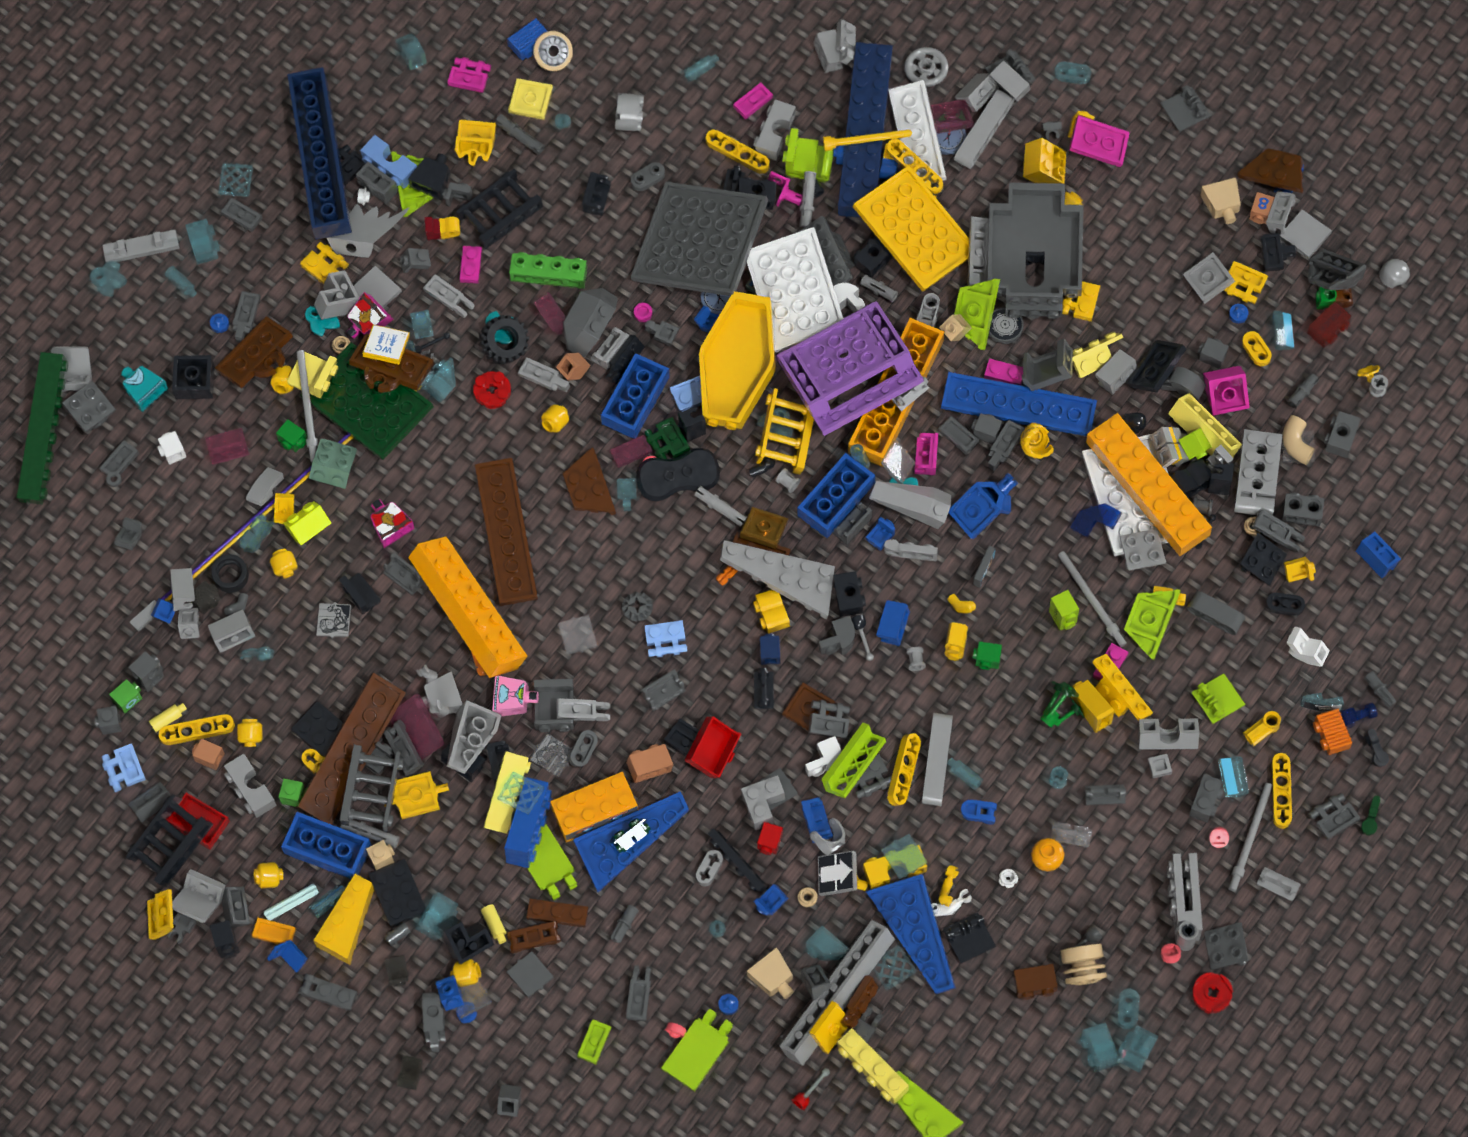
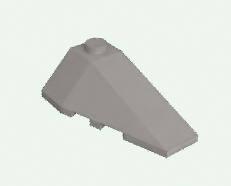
(918, 502)
(470, 734)

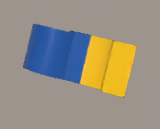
(889, 165)

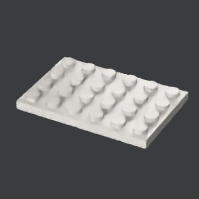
(798, 284)
(1110, 491)

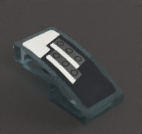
(1316, 702)

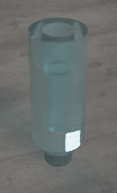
(700, 67)
(180, 281)
(859, 455)
(965, 773)

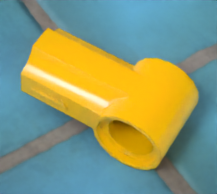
(1261, 729)

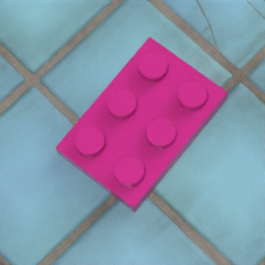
(1099, 141)

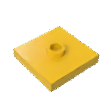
(828, 1027)

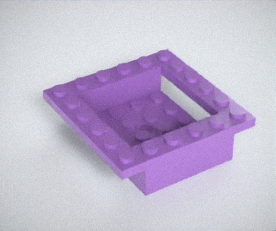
(821, 374)

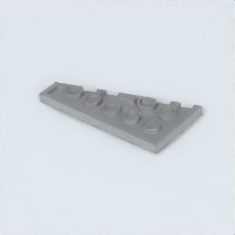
(788, 575)

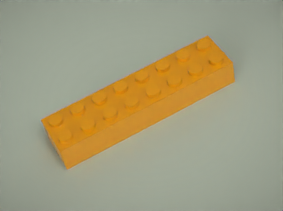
(883, 424)
(1148, 484)
(467, 606)

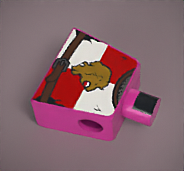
(366, 314)
(390, 522)

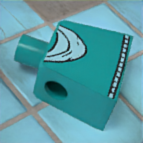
(143, 386)

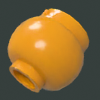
(1047, 854)

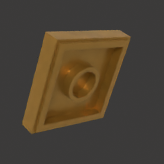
(764, 527)

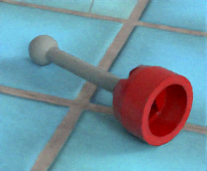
(801, 1099)

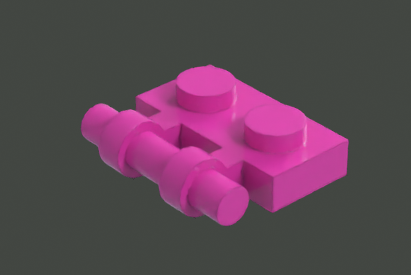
(469, 79)

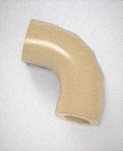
(1293, 442)

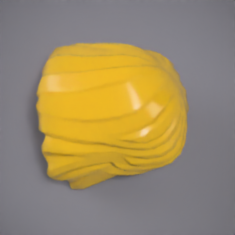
(1034, 441)

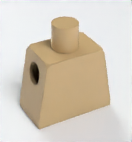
(1222, 199)
(772, 975)

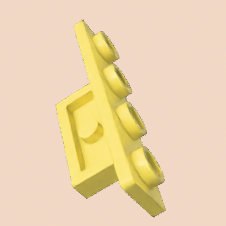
(1094, 356)

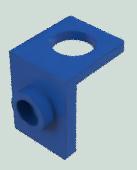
(290, 954)

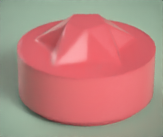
(1219, 837)
(1170, 953)
(675, 1030)

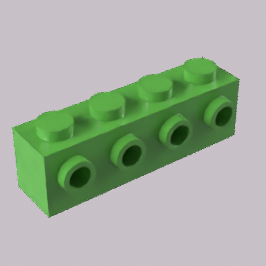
(548, 270)

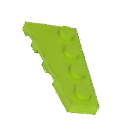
(926, 1113)

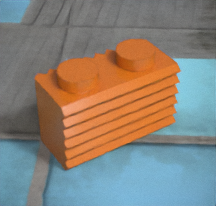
(1332, 731)

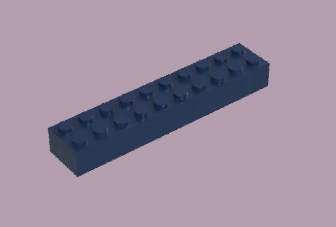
(865, 117)
(319, 153)

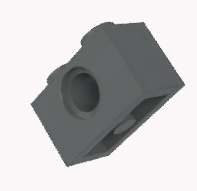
(1342, 444)

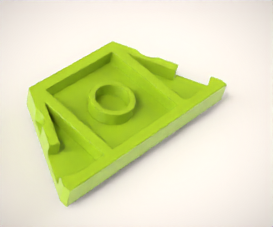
(410, 197)
(977, 307)
(1150, 619)

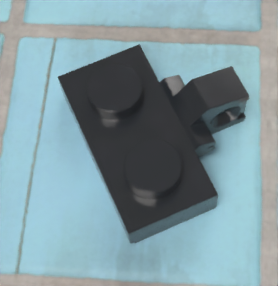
(1275, 252)

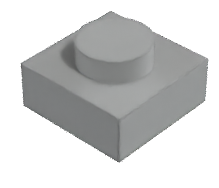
(1159, 766)

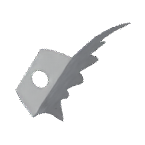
(365, 231)

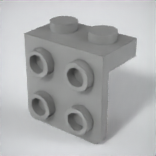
(79, 366)
(199, 896)

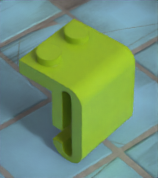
(806, 156)

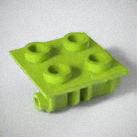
(1218, 698)

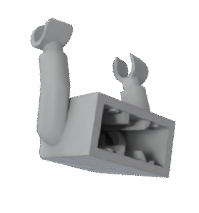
(441, 693)

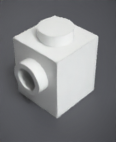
(171, 447)

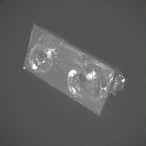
(1079, 836)

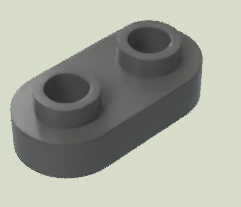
(648, 176)
(582, 749)

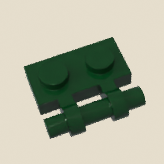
(672, 437)

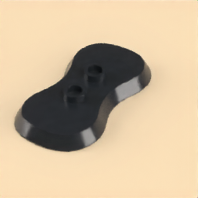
(663, 477)

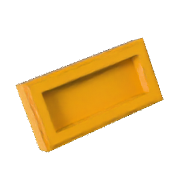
(273, 931)

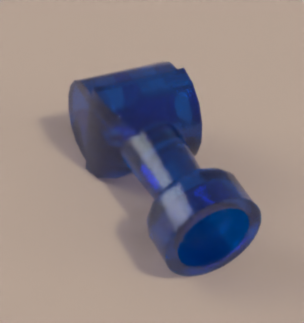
(1351, 716)

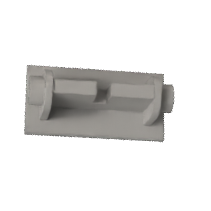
(911, 395)
(1278, 884)

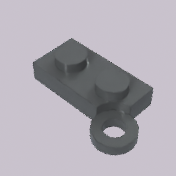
(118, 462)

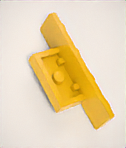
(1118, 690)

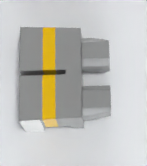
(1168, 447)

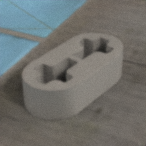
(705, 865)

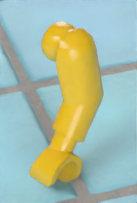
(943, 898)

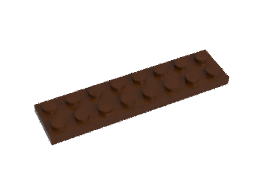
(506, 532)
(361, 727)

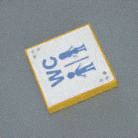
(386, 344)

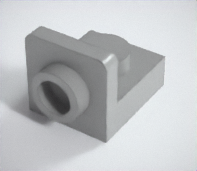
(188, 623)

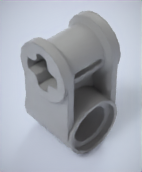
(929, 314)

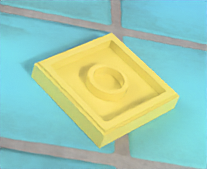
(530, 99)

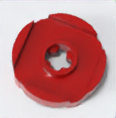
(495, 380)
(1209, 1003)

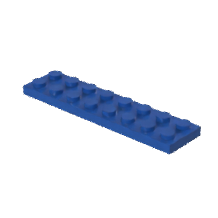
(1019, 404)

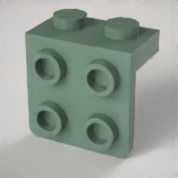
(332, 463)

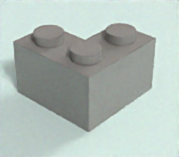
(338, 296)
(759, 796)

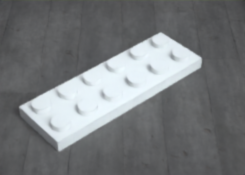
(914, 113)

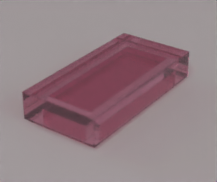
(631, 451)

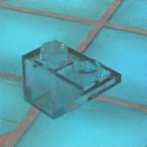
(441, 382)

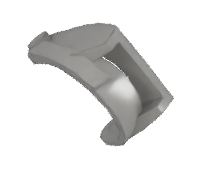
(826, 846)

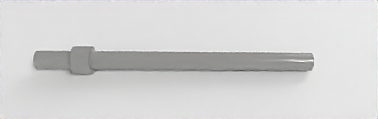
(312, 442)
(1112, 628)
(1238, 870)

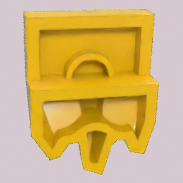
(475, 140)

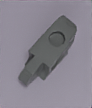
(433, 1020)

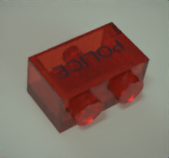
(1329, 325)

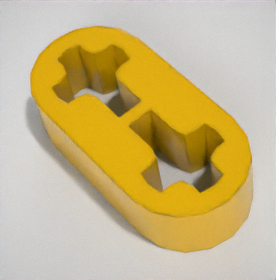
(310, 765)

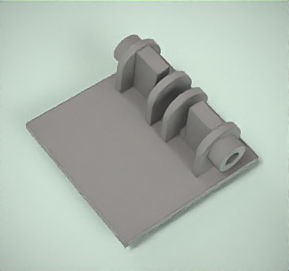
(1142, 549)

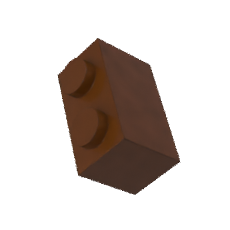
(1035, 981)

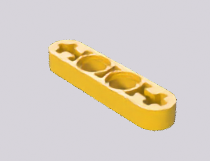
(739, 149)
(917, 164)
(196, 726)
(901, 768)
(1281, 790)

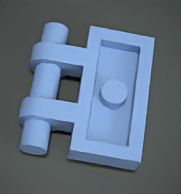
(665, 633)
(129, 766)

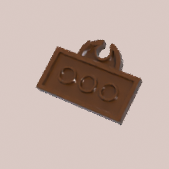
(256, 353)
(410, 371)

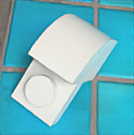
(848, 296)
(1307, 649)
(828, 751)

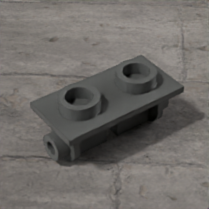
(1105, 794)

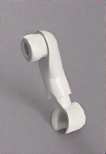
(942, 910)

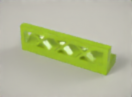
(848, 760)

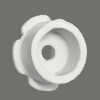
(363, 196)
(1008, 873)

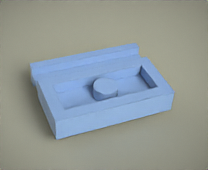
(687, 394)

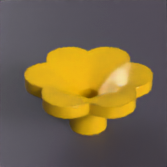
(1368, 372)

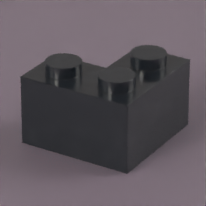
(463, 942)

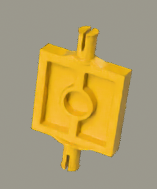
(417, 795)

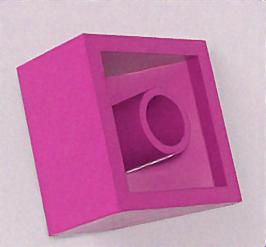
(1226, 390)

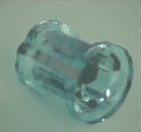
(1055, 782)

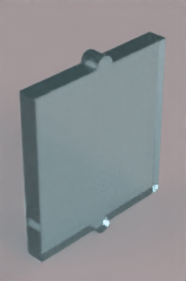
(904, 856)

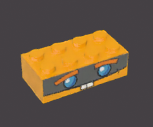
(593, 806)

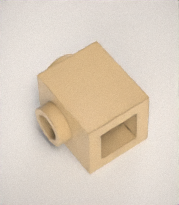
(380, 855)

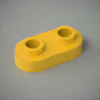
(1258, 349)

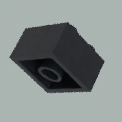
(193, 377)

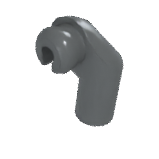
(239, 605)

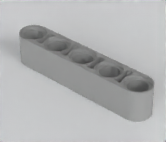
(984, 129)
(937, 759)

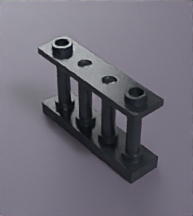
(502, 226)
(187, 842)

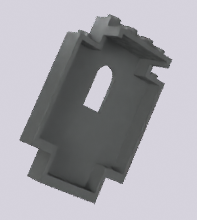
(1036, 223)

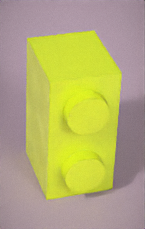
(307, 522)

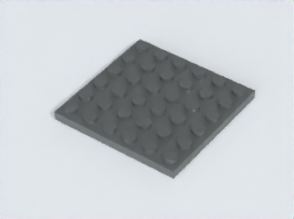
(699, 238)

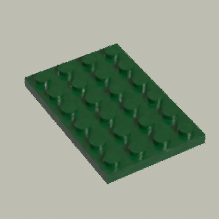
(367, 415)

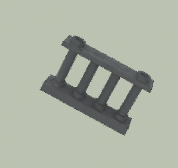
(355, 776)

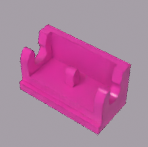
(926, 453)

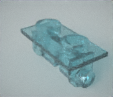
(252, 541)

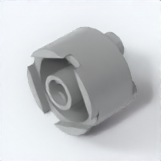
(629, 112)

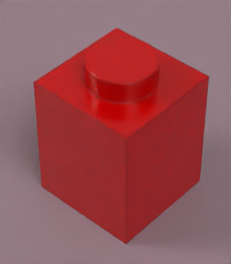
(769, 838)

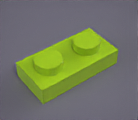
(594, 1042)

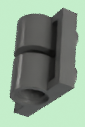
(89, 407)

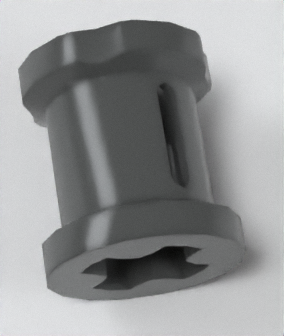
(1203, 505)

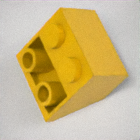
(1044, 162)

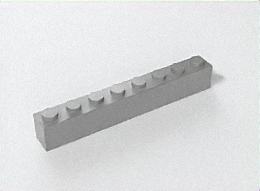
(844, 983)

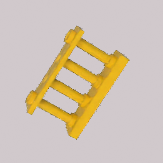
(800, 444)

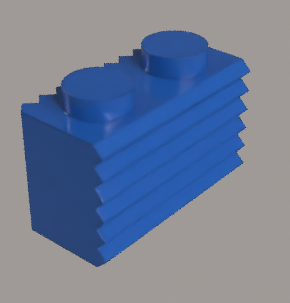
(523, 40)

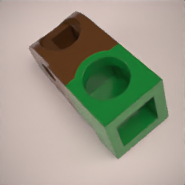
(1326, 297)

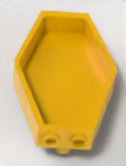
(737, 360)

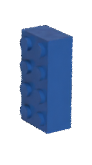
(635, 396)
(836, 495)
(526, 828)
(325, 846)

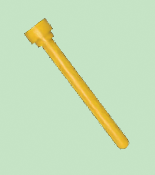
(831, 142)

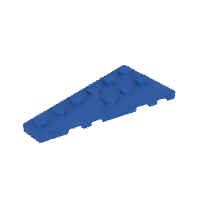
(601, 856)
(913, 921)

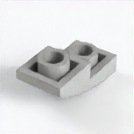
(1219, 456)
(262, 488)

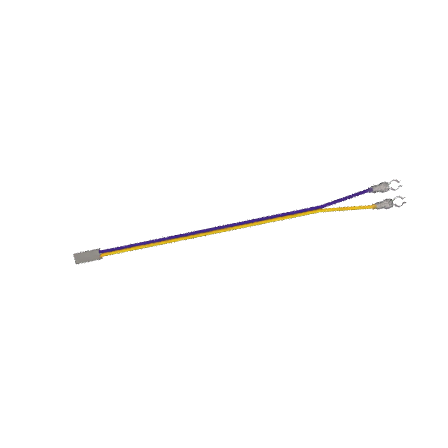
(145, 617)

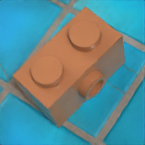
(649, 763)

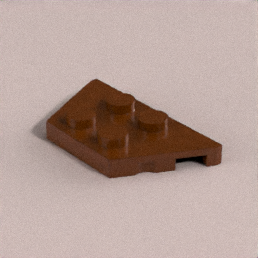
(1275, 169)
(588, 486)

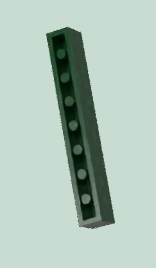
(41, 428)

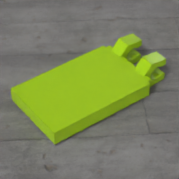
(551, 865)
(698, 1051)

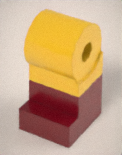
(442, 228)

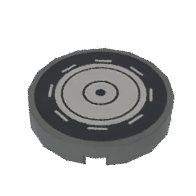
(1004, 328)

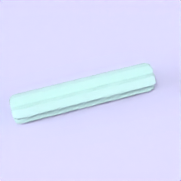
(291, 902)

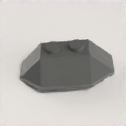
(1334, 271)
(588, 319)

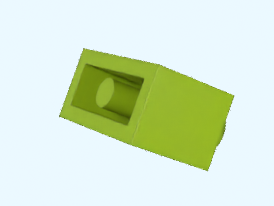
(1064, 610)

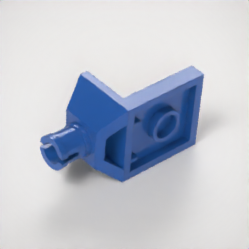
(983, 504)

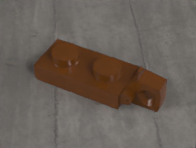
(859, 1002)

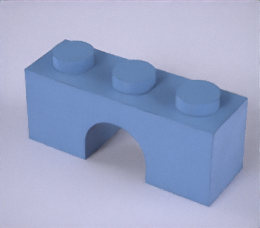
(376, 153)

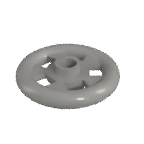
(920, 54)

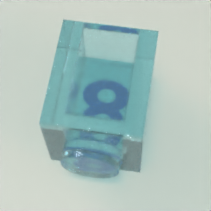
(421, 324)

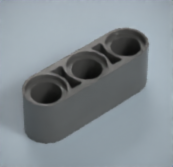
(1216, 613)

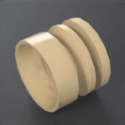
(1083, 964)

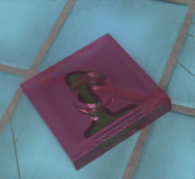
(951, 116)

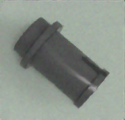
(397, 934)

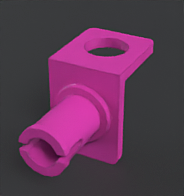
(786, 193)

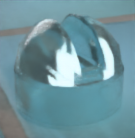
(560, 118)
(713, 928)

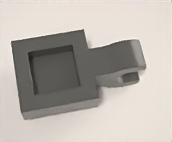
(663, 333)

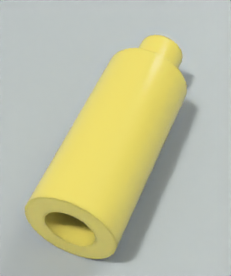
(167, 717)
(494, 923)

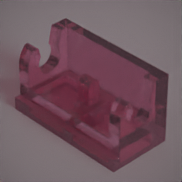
(551, 312)
(227, 446)

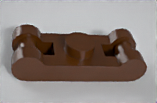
(533, 937)

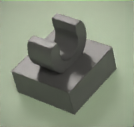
(1051, 126)

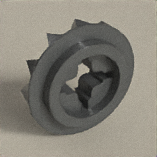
(644, 611)

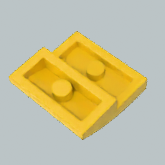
(160, 914)

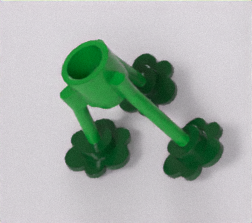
(1050, 715)

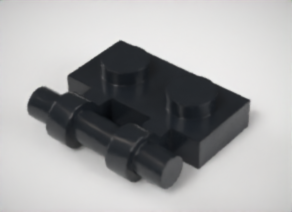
(351, 164)

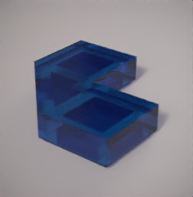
(1087, 518)

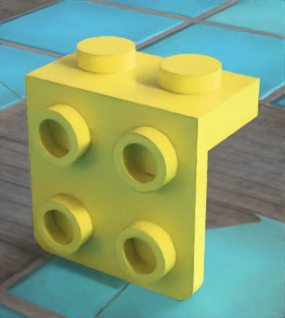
(318, 373)

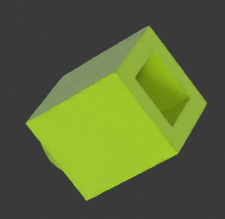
(1195, 444)

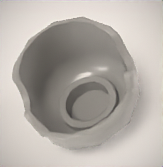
(1394, 273)

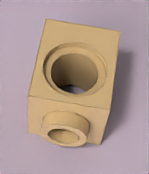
(955, 327)

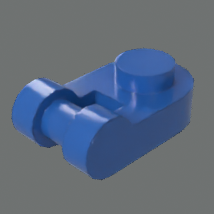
(971, 811)

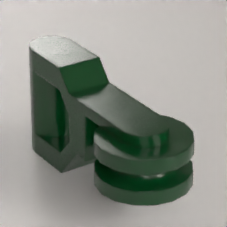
(1369, 826)

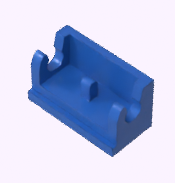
(1378, 554)
(893, 622)
(816, 818)

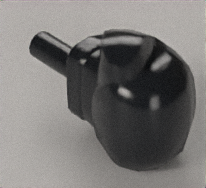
(1135, 421)

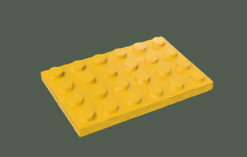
(914, 228)

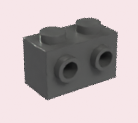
(1205, 799)

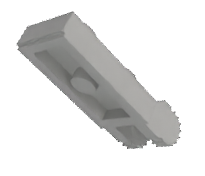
(447, 295)
(910, 550)
(581, 710)

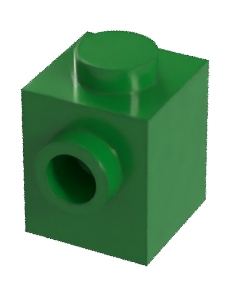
(291, 436)
(987, 655)

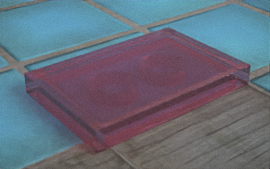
(419, 726)

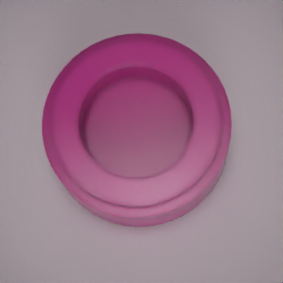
(643, 312)

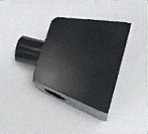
(431, 176)

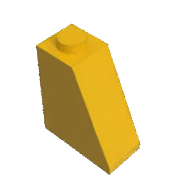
(1093, 706)

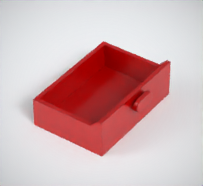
(713, 747)
(197, 810)

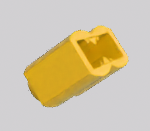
(772, 611)
(956, 641)

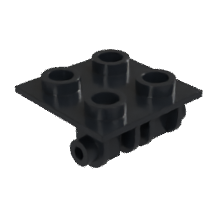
(1263, 559)
(969, 937)

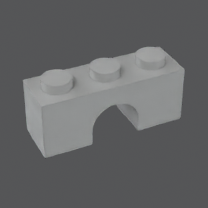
(779, 116)
(1183, 736)
(257, 800)

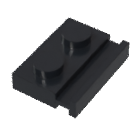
(681, 737)

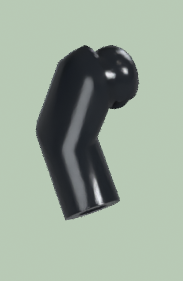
(762, 468)

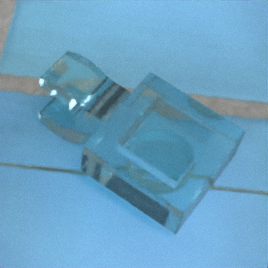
(626, 490)

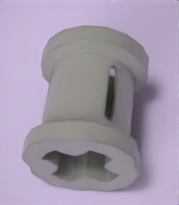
(1378, 391)
(788, 480)
(916, 659)

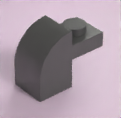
(1184, 382)
(843, 637)

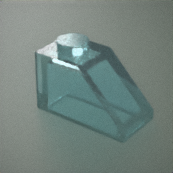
(411, 51)
(826, 946)

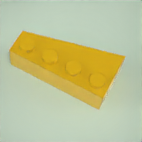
(343, 925)

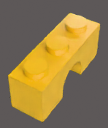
(877, 871)

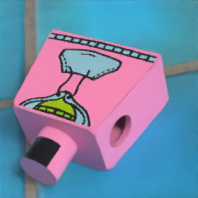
(512, 696)

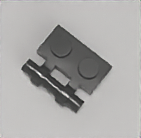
(828, 725)
(874, 771)
(1336, 822)

